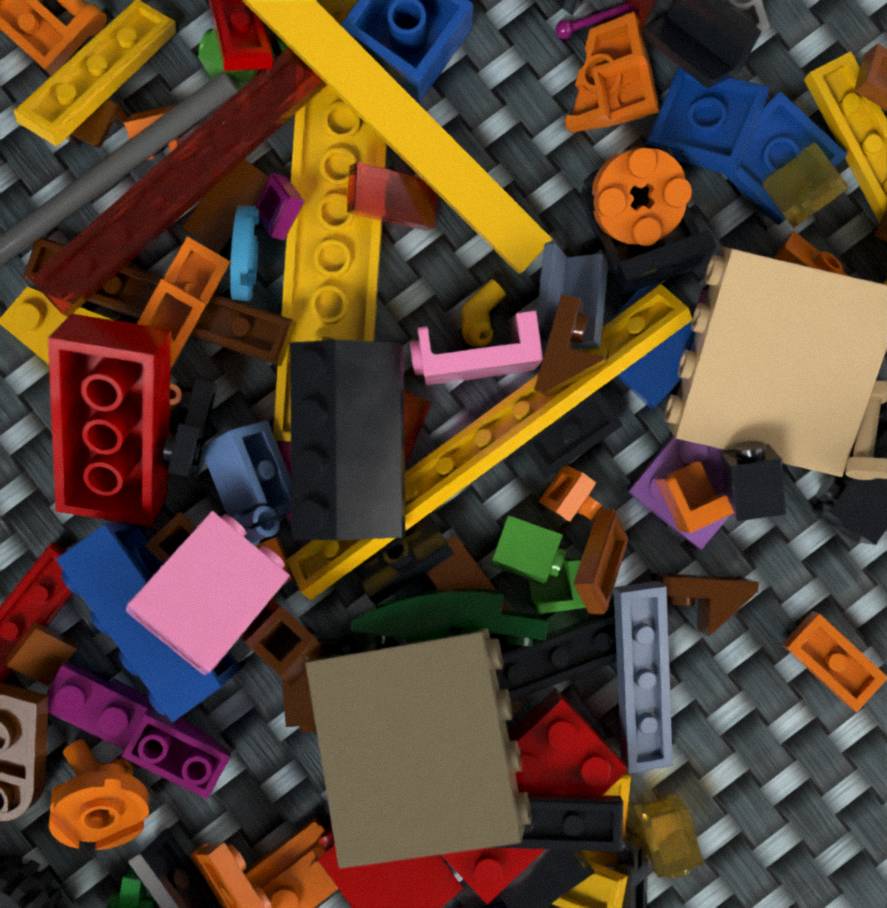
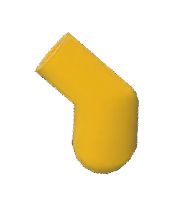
(476, 314)

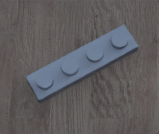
(643, 676)

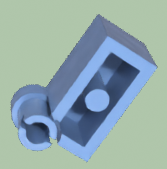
(250, 478)

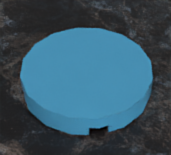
(244, 253)

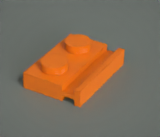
(223, 871)
(291, 871)

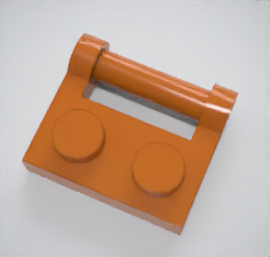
(44, 35)

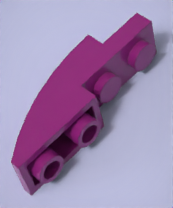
(131, 723)

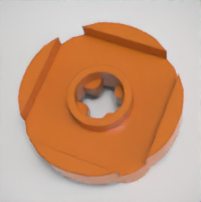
(667, 195)
(77, 806)

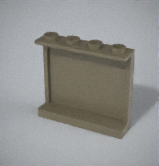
(417, 750)

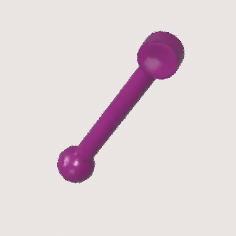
(565, 28)

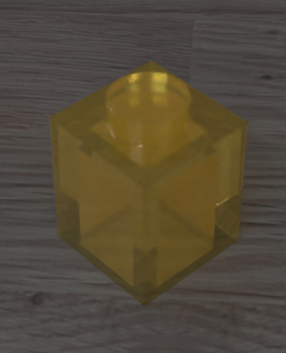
(668, 836)

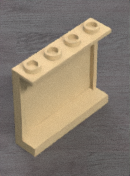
(780, 360)

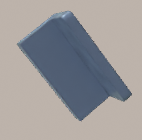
(576, 277)

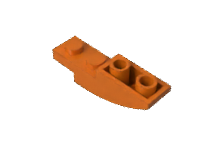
(184, 293)

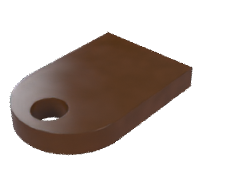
(22, 749)

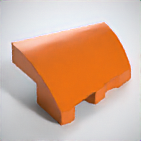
(616, 77)

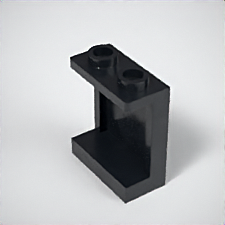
(642, 266)

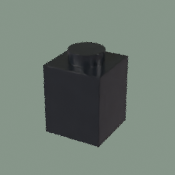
(754, 480)

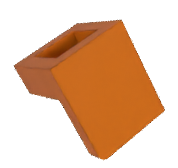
(692, 498)

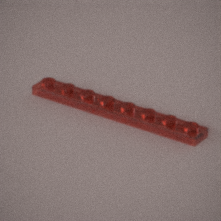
(177, 182)

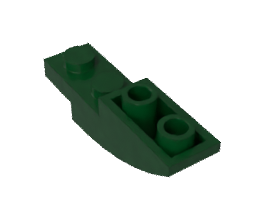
(432, 612)

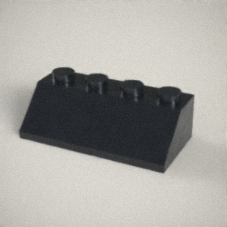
(347, 440)

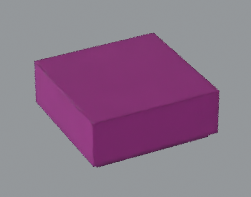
(278, 206)

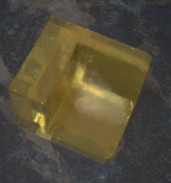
(804, 185)

